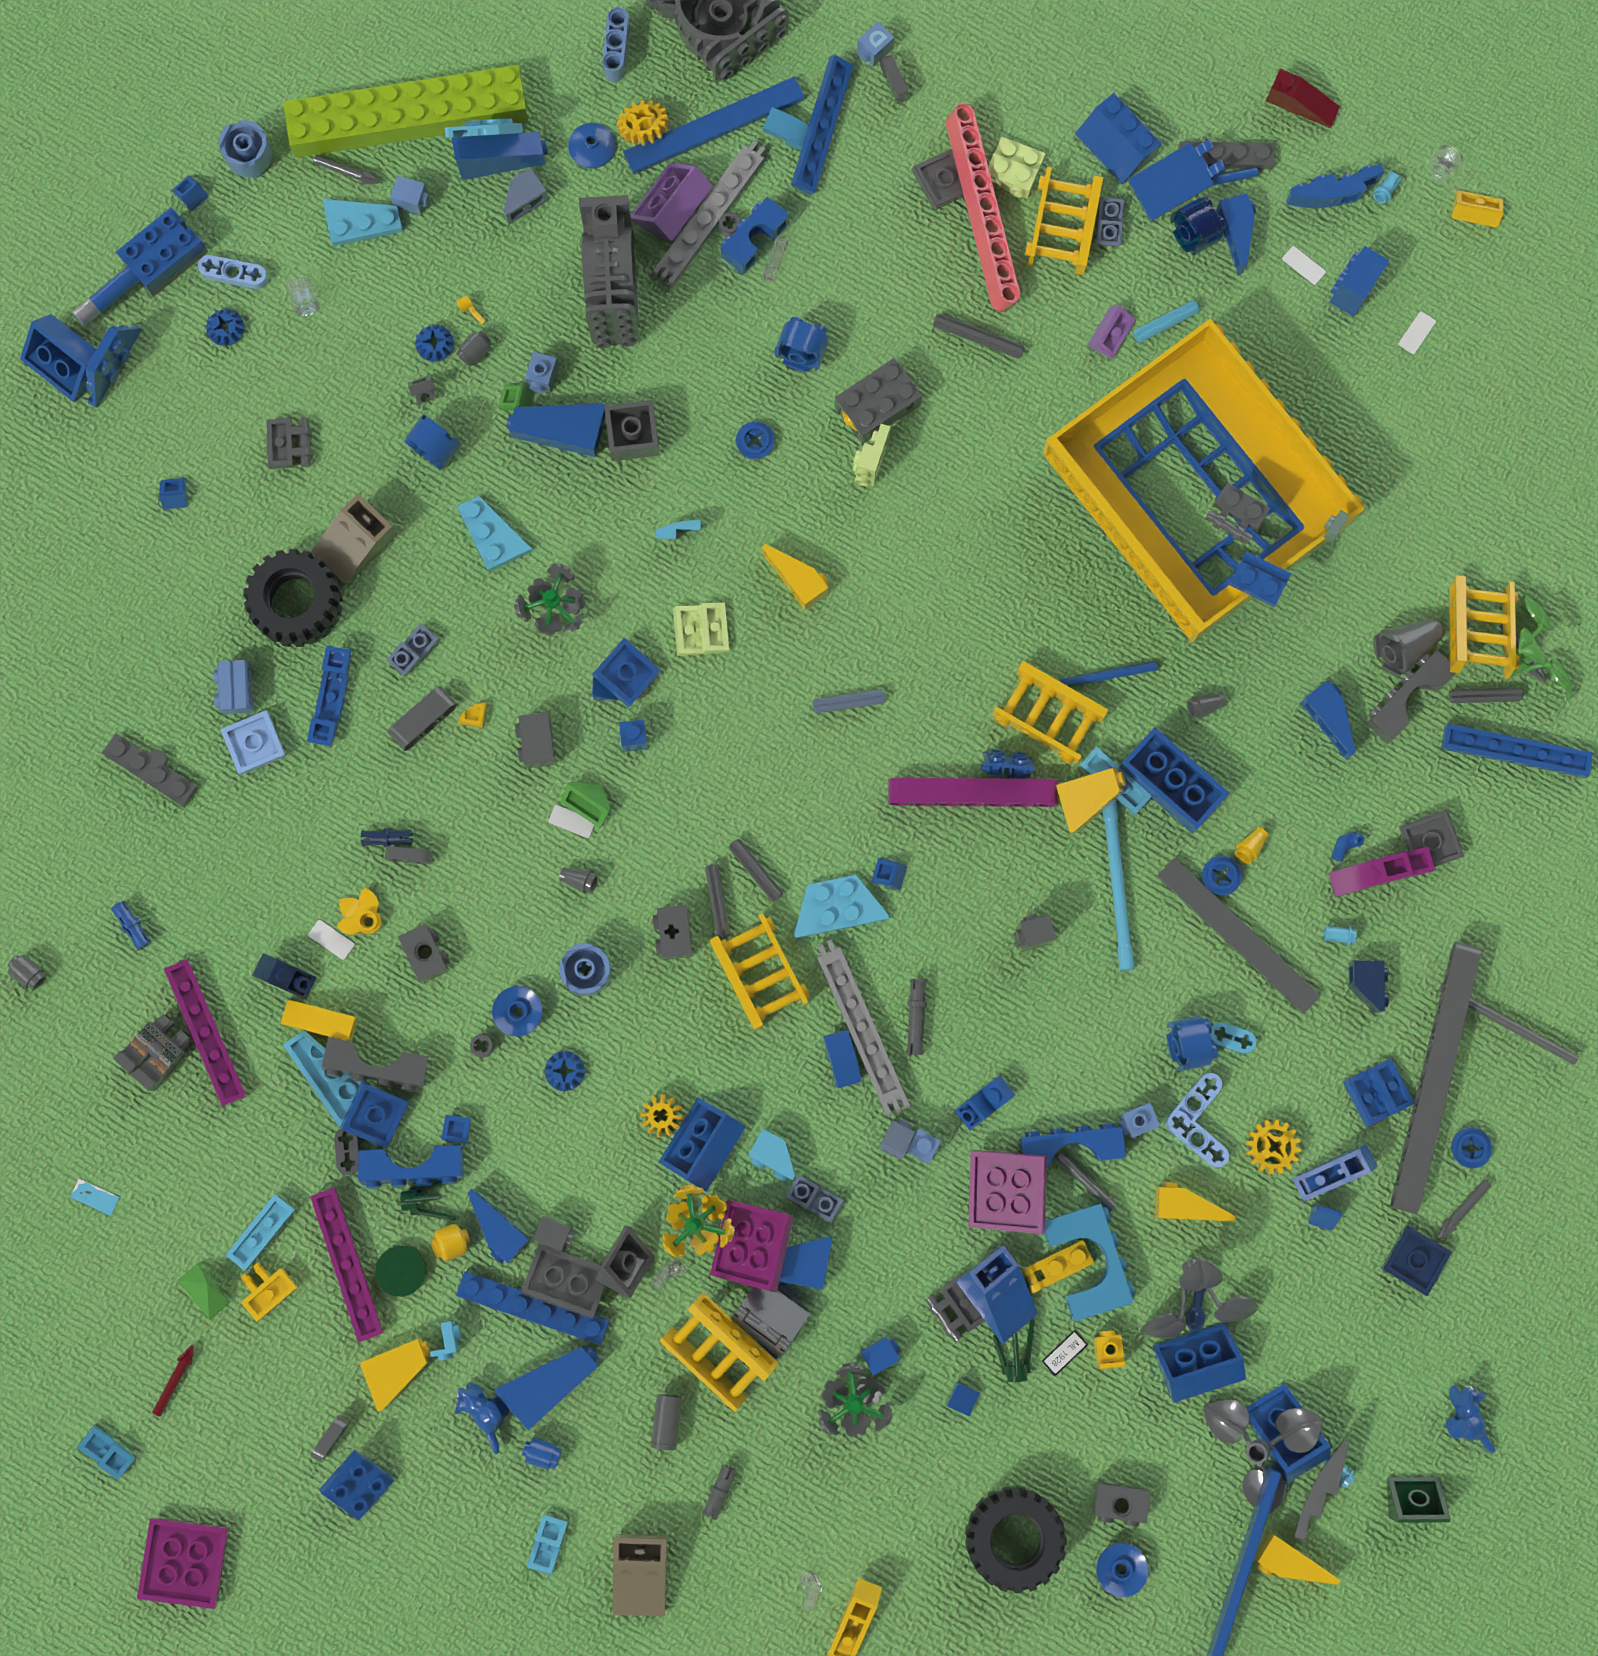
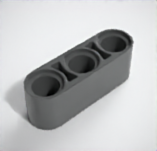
(422, 718)

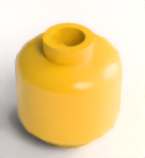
(450, 1242)

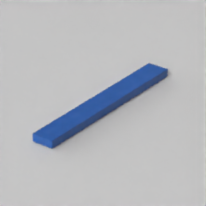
(713, 125)
(1244, 1562)

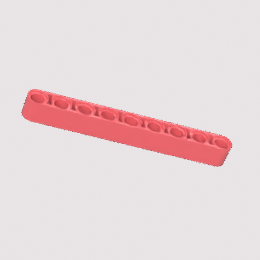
(963, 126)

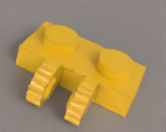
(268, 1294)

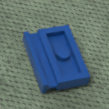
(1260, 579)

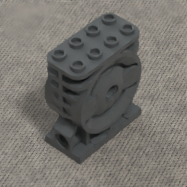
(720, 39)
(609, 270)

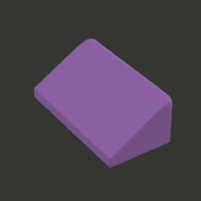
(1112, 331)

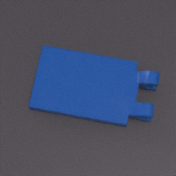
(1174, 179)

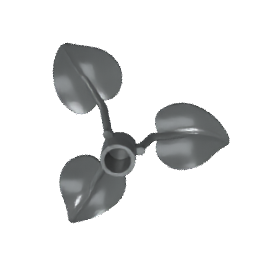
(1195, 1277)
(1297, 1427)

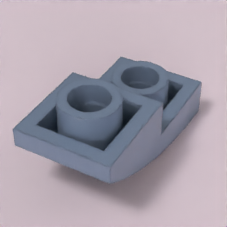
(1109, 222)
(413, 650)
(815, 1198)

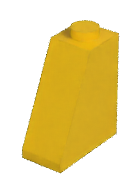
(1089, 796)
(394, 1371)

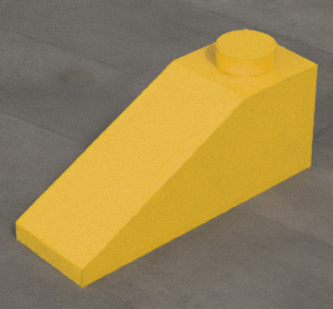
(799, 578)
(1183, 1204)
(1286, 1562)
(855, 1619)

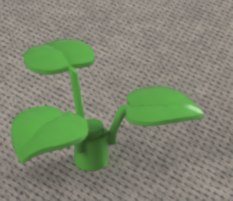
(1529, 649)

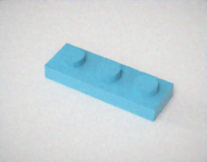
(1134, 795)
(260, 1232)

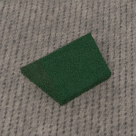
(1416, 1500)

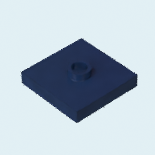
(1416, 1260)

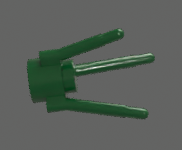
(415, 1199)
(1016, 1368)

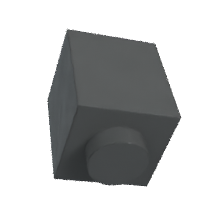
(554, 1234)

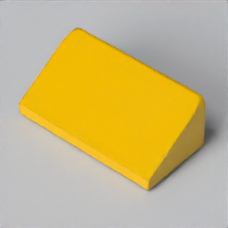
(1477, 209)

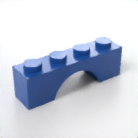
(1104, 1143)
(443, 1165)

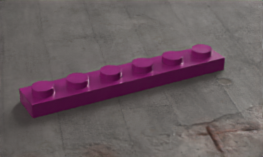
(204, 1033)
(347, 1264)

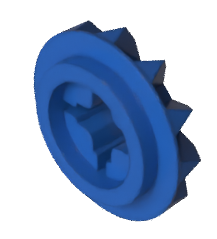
(220, 337)
(443, 348)
(755, 430)
(1232, 874)
(573, 1079)
(1478, 1139)

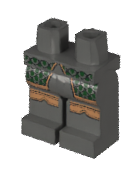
(154, 1052)

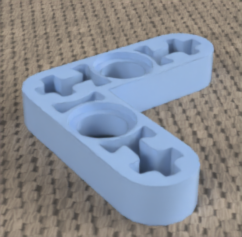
(1189, 1117)

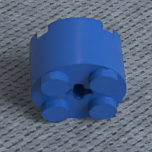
(802, 345)
(432, 442)
(1191, 1043)

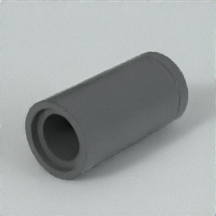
(666, 1422)

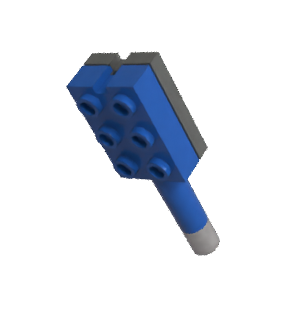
(150, 257)

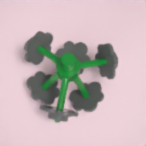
(543, 595)
(855, 1421)

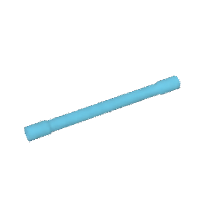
(1124, 949)

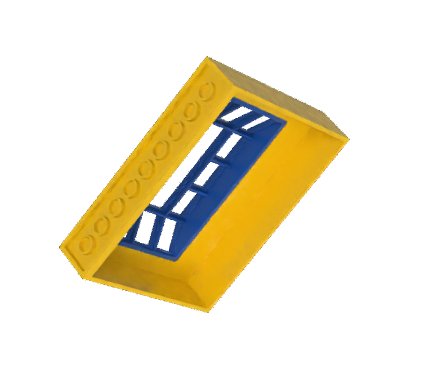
(1252, 432)

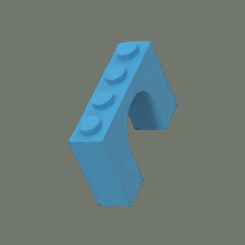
(1112, 1289)

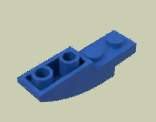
(1330, 192)

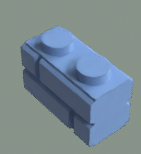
(234, 687)

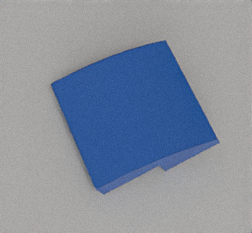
(1378, 1092)

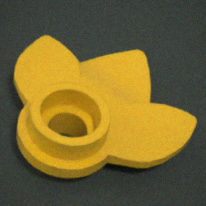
(357, 912)

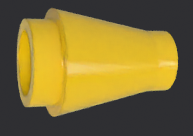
(1251, 846)

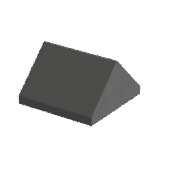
(625, 1263)

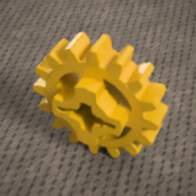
(643, 122)
(1281, 1140)

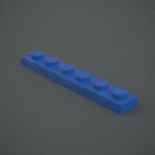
(822, 124)
(1517, 750)
(511, 1301)

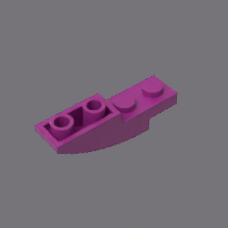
(1381, 871)

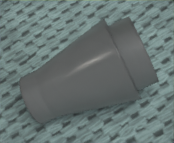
(1202, 705)
(580, 879)

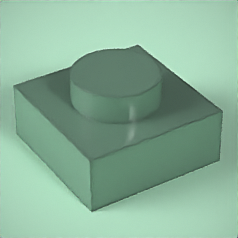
(1334, 525)

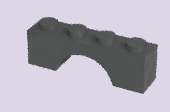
(1392, 716)
(407, 1071)

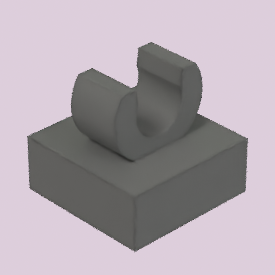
(422, 386)

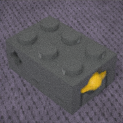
(878, 400)

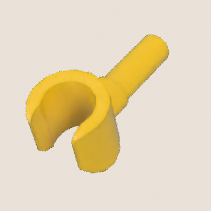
(465, 304)

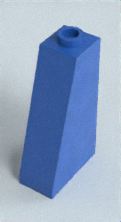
(498, 153)
(560, 426)
(543, 1388)

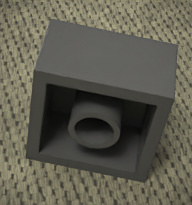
(632, 430)

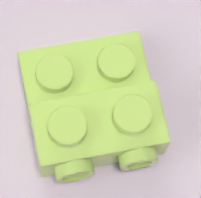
(1015, 167)
(870, 458)

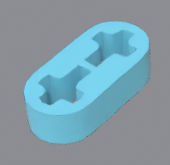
(1233, 1032)

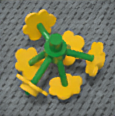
(684, 1215)

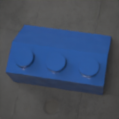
(1118, 138)
(58, 355)
(702, 1144)
(1199, 1362)

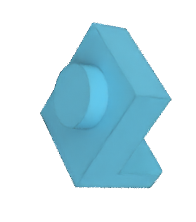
(451, 1336)

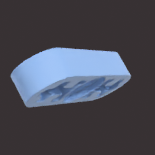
(224, 264)

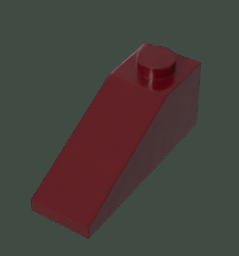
(1302, 98)

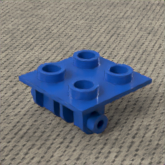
(1019, 761)

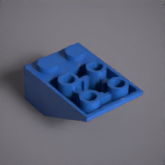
(999, 1293)

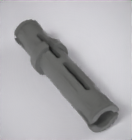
(916, 1016)

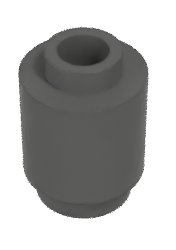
(474, 348)
(26, 972)

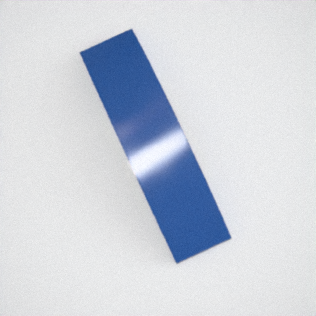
(331, 696)

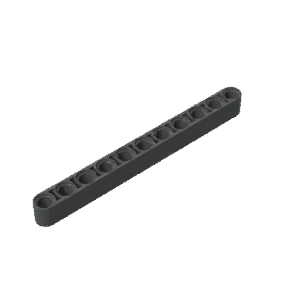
(1435, 1077)

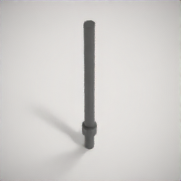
(1521, 1030)

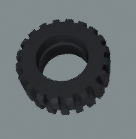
(276, 572)
(1043, 1563)

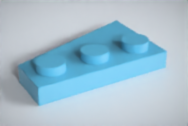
(491, 535)

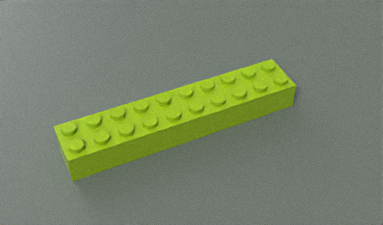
(402, 110)

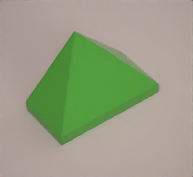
(587, 801)
(203, 1291)

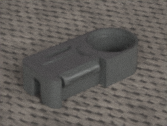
(894, 78)

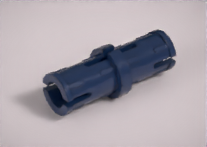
(387, 837)

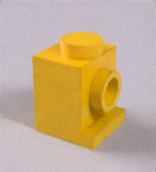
(1106, 1360)

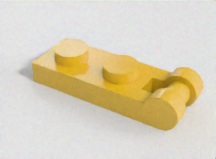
(1058, 1266)

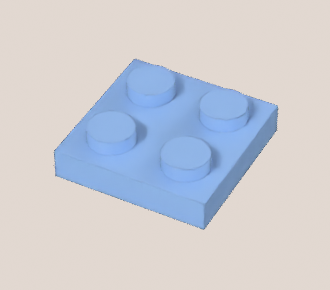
(253, 742)

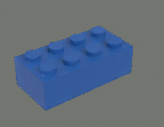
(1174, 780)

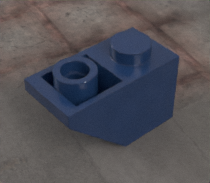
(284, 976)
(1368, 983)

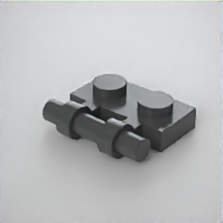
(280, 443)
(1240, 507)
(961, 1305)

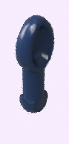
(1195, 1315)

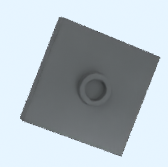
(939, 179)
(1437, 834)

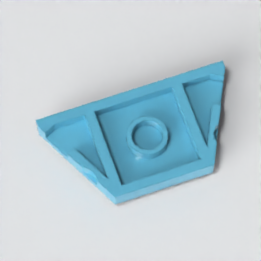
(484, 127)
(837, 906)

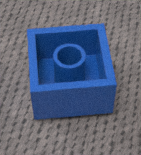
(1357, 280)

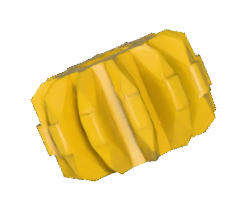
(662, 1124)

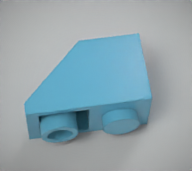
(773, 1153)

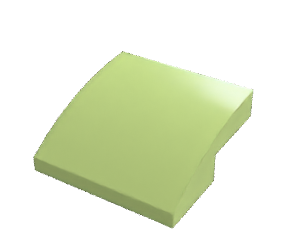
(701, 629)

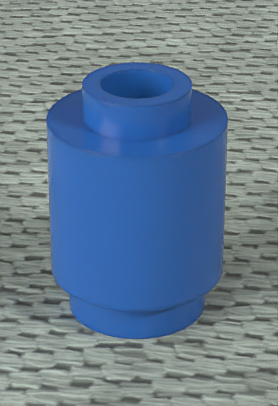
(541, 1453)

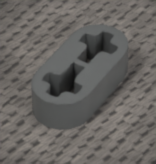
(408, 855)
(341, 1152)
(330, 1438)

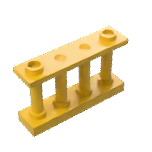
(1082, 235)
(1460, 634)
(1070, 700)
(735, 969)
(733, 1337)

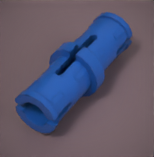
(131, 925)

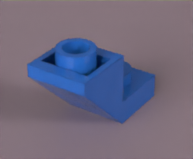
(985, 1102)

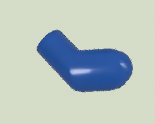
(1345, 843)

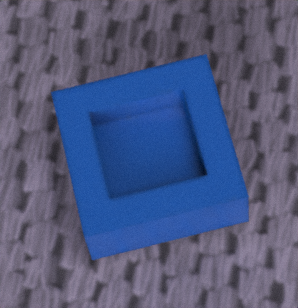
(456, 1129)

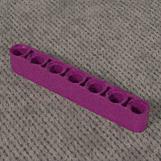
(973, 792)

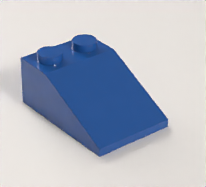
(1263, 1417)

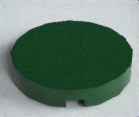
(400, 1271)

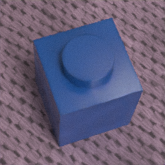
(633, 735)
(881, 1354)

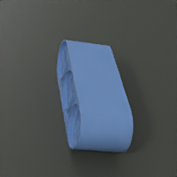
(616, 34)

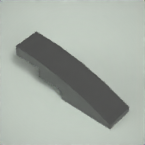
(1326, 1482)

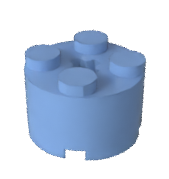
(245, 148)
(573, 962)

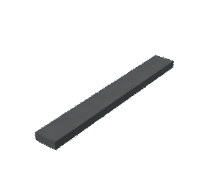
(1238, 936)

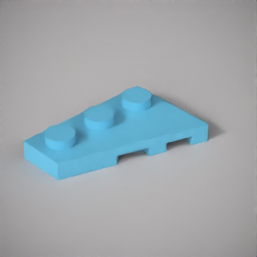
(360, 221)

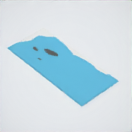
(94, 1197)

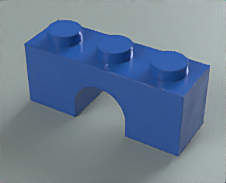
(765, 219)

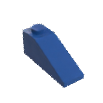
(1239, 219)
(1330, 714)
(1335, 1172)
(499, 1232)

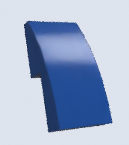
(842, 1059)

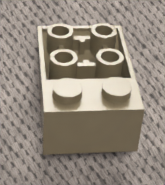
(353, 539)
(639, 1574)

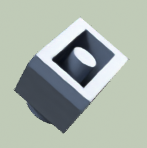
(523, 195)
(897, 1139)

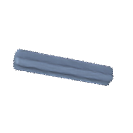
(848, 701)

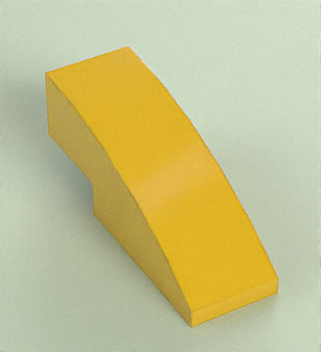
(319, 1020)

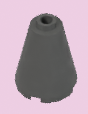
(1406, 644)

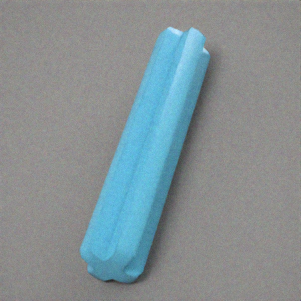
(1166, 321)

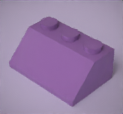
(671, 201)

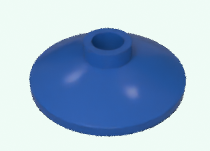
(591, 155)
(504, 1008)
(1133, 1577)

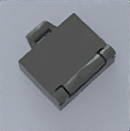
(771, 1317)

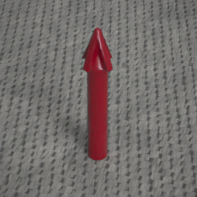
(185, 1360)

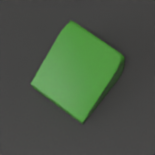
(515, 396)

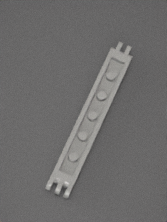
(708, 214)
(862, 1028)

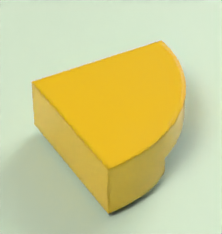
(474, 715)

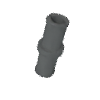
(719, 1491)

